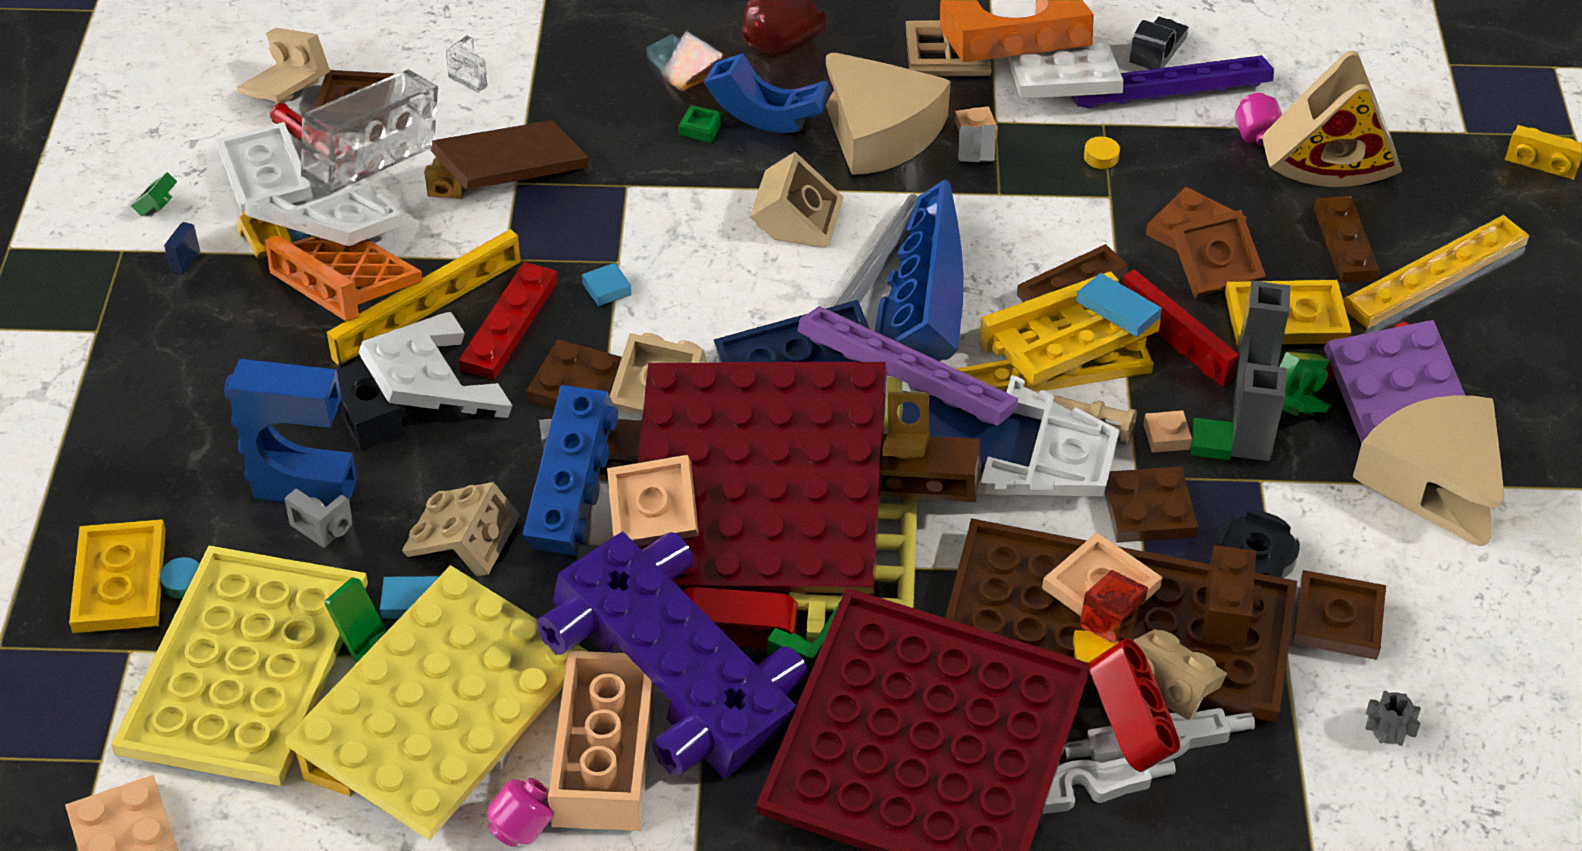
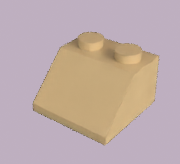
(796, 203)

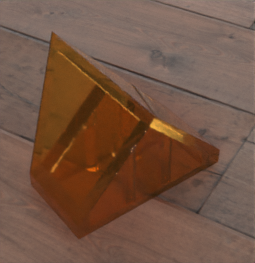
(691, 61)

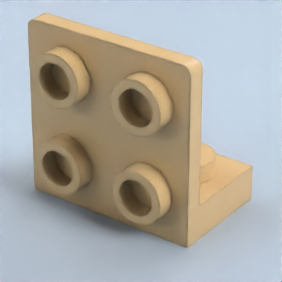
(298, 66)
(468, 520)

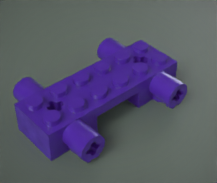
(718, 696)

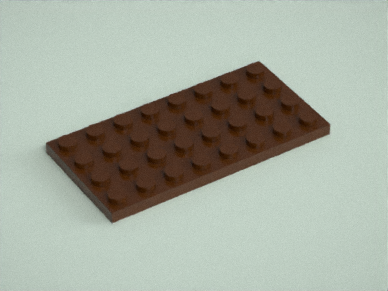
(1003, 594)

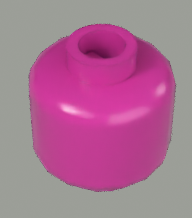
(1255, 116)
(519, 812)

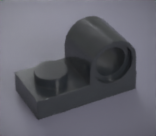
(1156, 42)

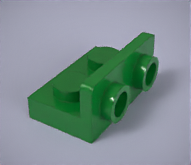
(1303, 377)

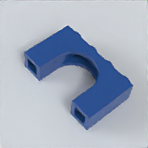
(292, 394)

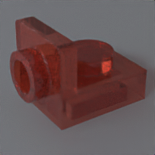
(1110, 603)

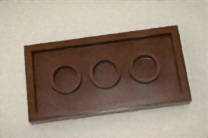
(509, 154)

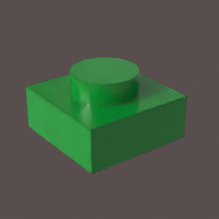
(155, 195)

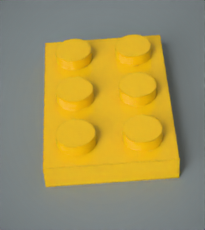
(1314, 311)
(118, 576)

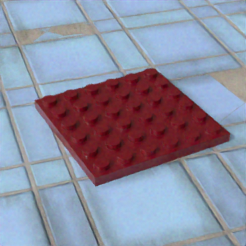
(778, 469)
(923, 734)

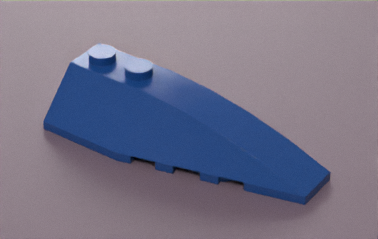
(928, 286)

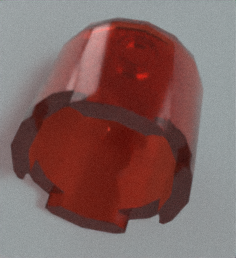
(780, 24)

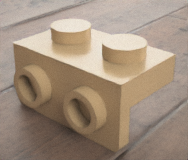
(1180, 673)

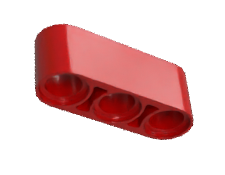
(747, 615)
(1134, 705)

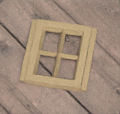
(938, 67)

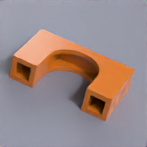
(984, 36)

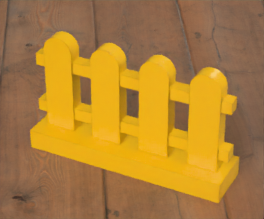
(1036, 319)

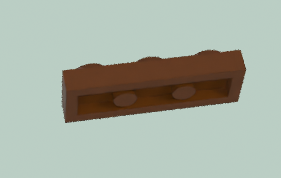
(1346, 239)
(1074, 271)

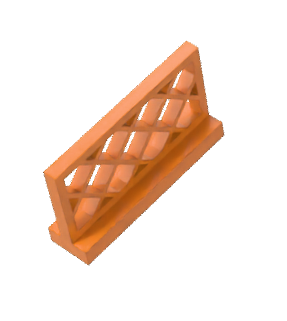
(332, 271)

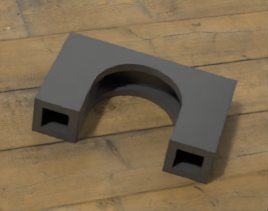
(1258, 378)

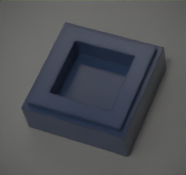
(182, 248)

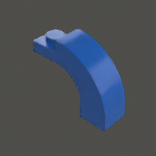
(761, 104)

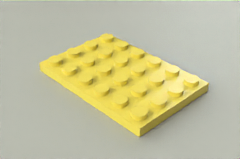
(237, 667)
(434, 703)

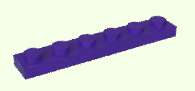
(1185, 80)

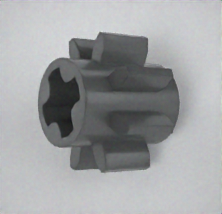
(1393, 718)

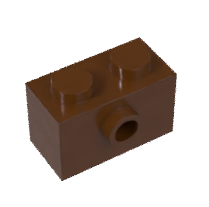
(1230, 596)

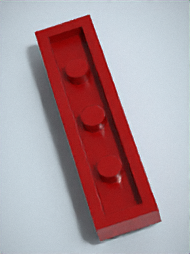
(508, 321)
(1187, 333)

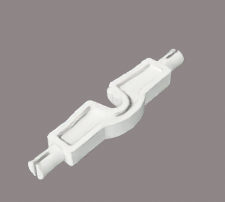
(1202, 730)
(1101, 780)

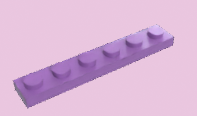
(908, 365)

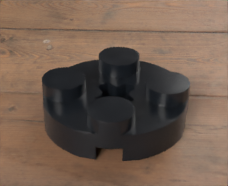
(1269, 530)

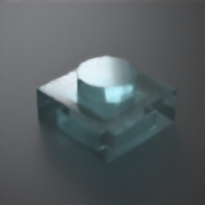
(661, 51)

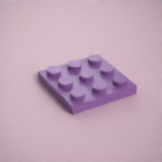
(1391, 371)

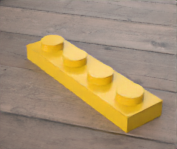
(1072, 347)

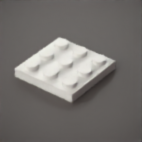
(1067, 72)

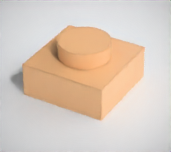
(975, 117)
(1167, 431)

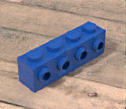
(570, 470)

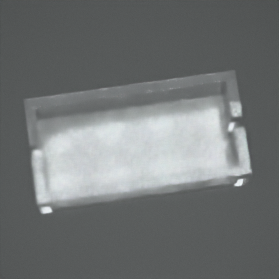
(368, 130)

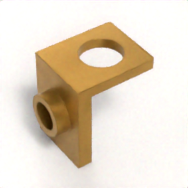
(903, 438)

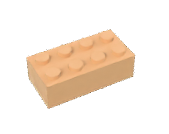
(602, 743)

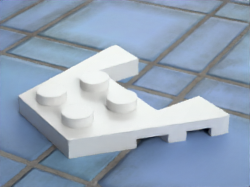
(342, 217)
(416, 374)
(1068, 456)

